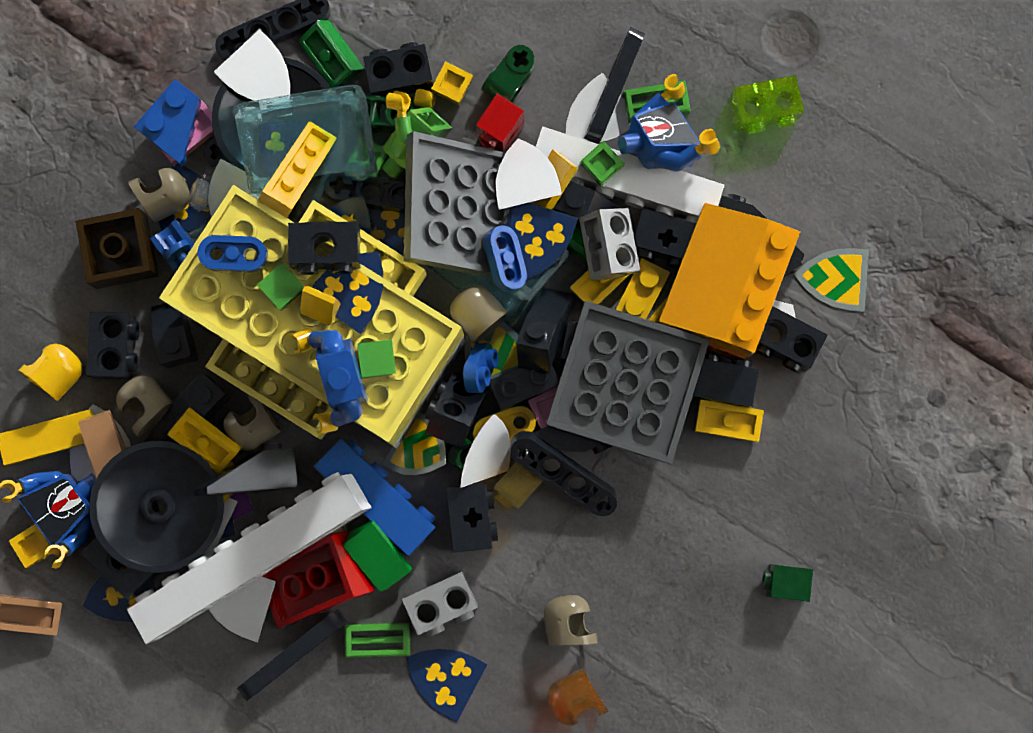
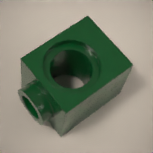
(788, 582)

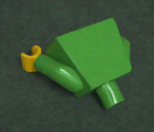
(419, 120)

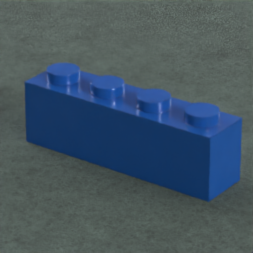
(389, 504)

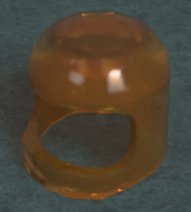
(572, 696)

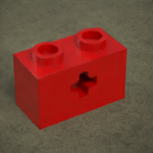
(500, 124)

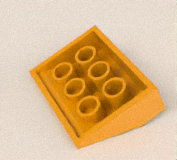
(729, 278)

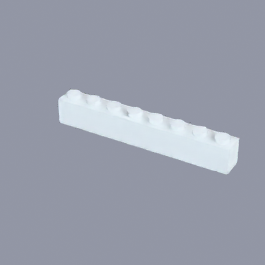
(249, 557)

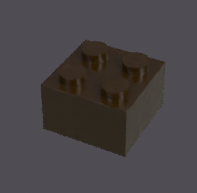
(116, 248)

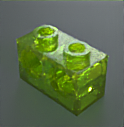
(763, 96)

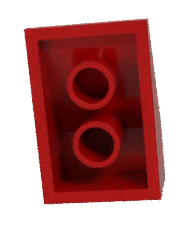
(316, 581)

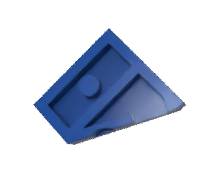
(171, 121)

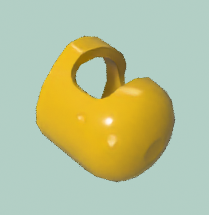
(54, 370)

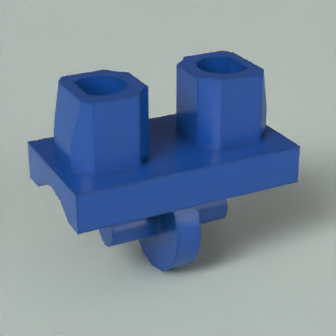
(173, 244)

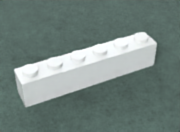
(659, 189)

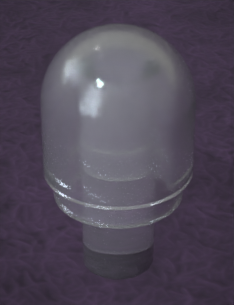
(200, 190)

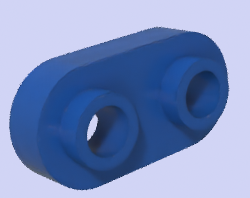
(234, 253)
(507, 258)
(479, 367)

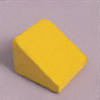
(319, 305)

